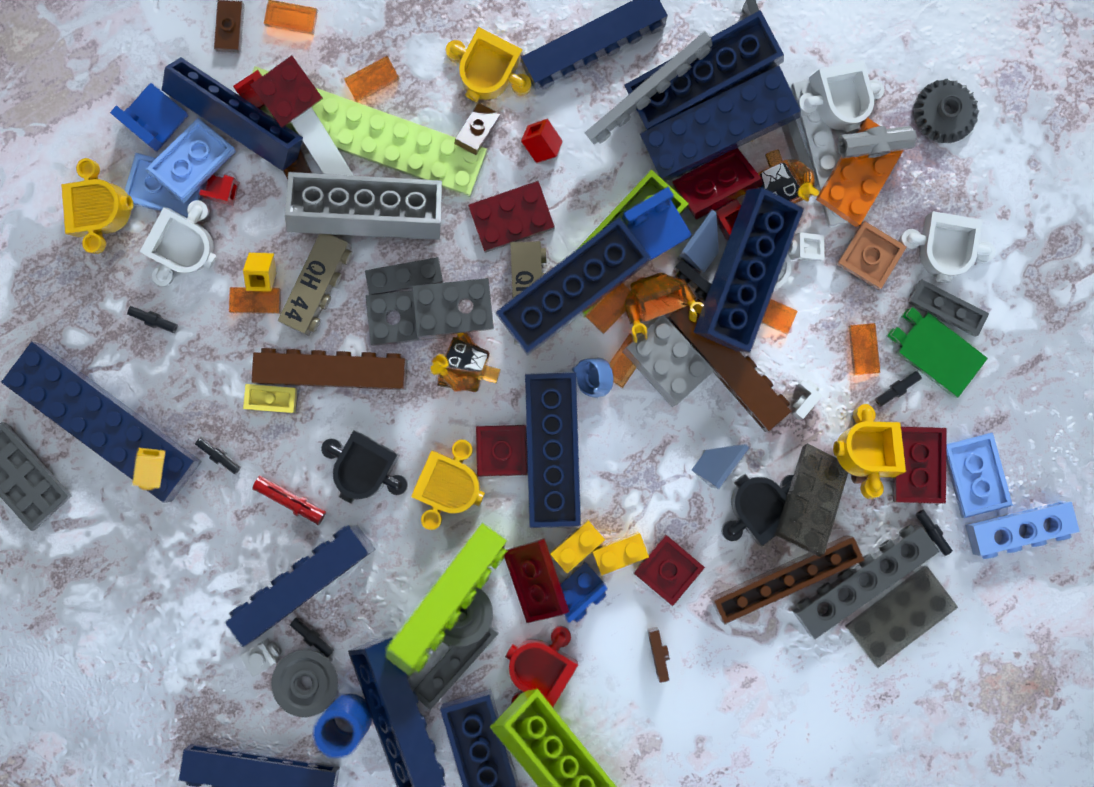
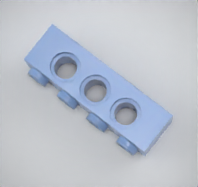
(1062, 522)

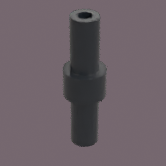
(152, 319)
(898, 388)
(218, 455)
(934, 532)
(311, 637)

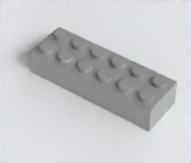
(363, 206)

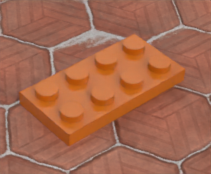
(857, 182)

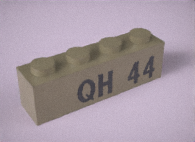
(526, 265)
(315, 283)

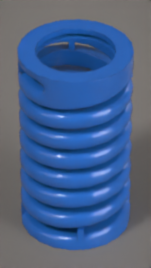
(333, 740)

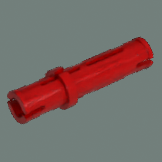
(287, 499)

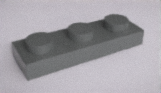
(403, 276)
(949, 308)

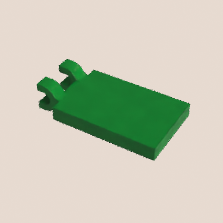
(937, 352)

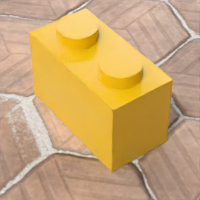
(577, 546)
(620, 553)

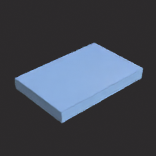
(190, 160)
(150, 193)
(977, 475)

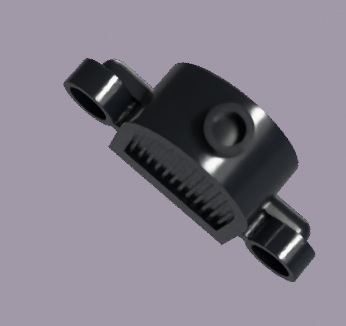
(363, 467)
(758, 507)

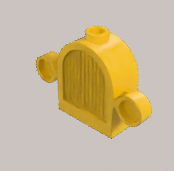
(488, 66)
(94, 207)
(871, 450)
(447, 484)

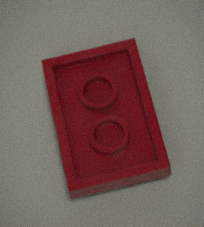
(717, 183)
(511, 216)
(924, 465)
(536, 581)

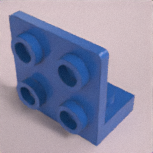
(152, 116)
(657, 223)
(582, 590)

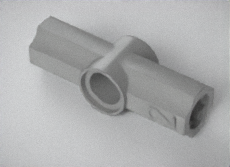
(876, 141)

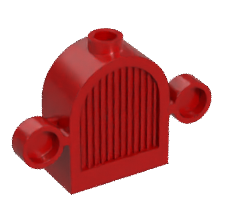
(542, 665)

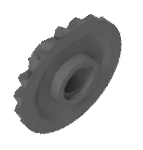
(935, 121)
(474, 626)
(295, 697)

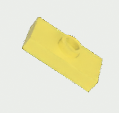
(270, 398)

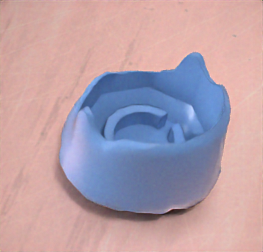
(594, 377)

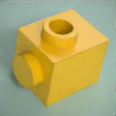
(259, 272)
(148, 468)

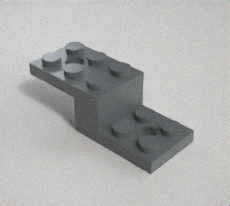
(430, 312)

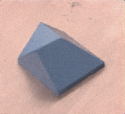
(703, 245)
(718, 463)

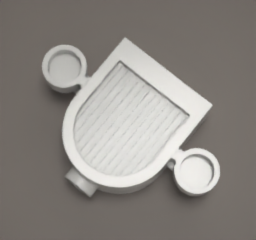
(842, 96)
(179, 243)
(948, 245)

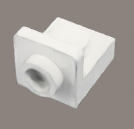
(807, 247)
(805, 404)
(261, 657)

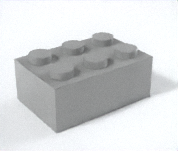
(668, 361)

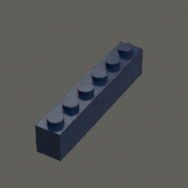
(593, 41)
(231, 113)
(243, 769)

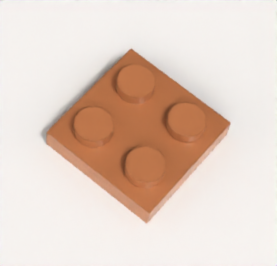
(871, 255)

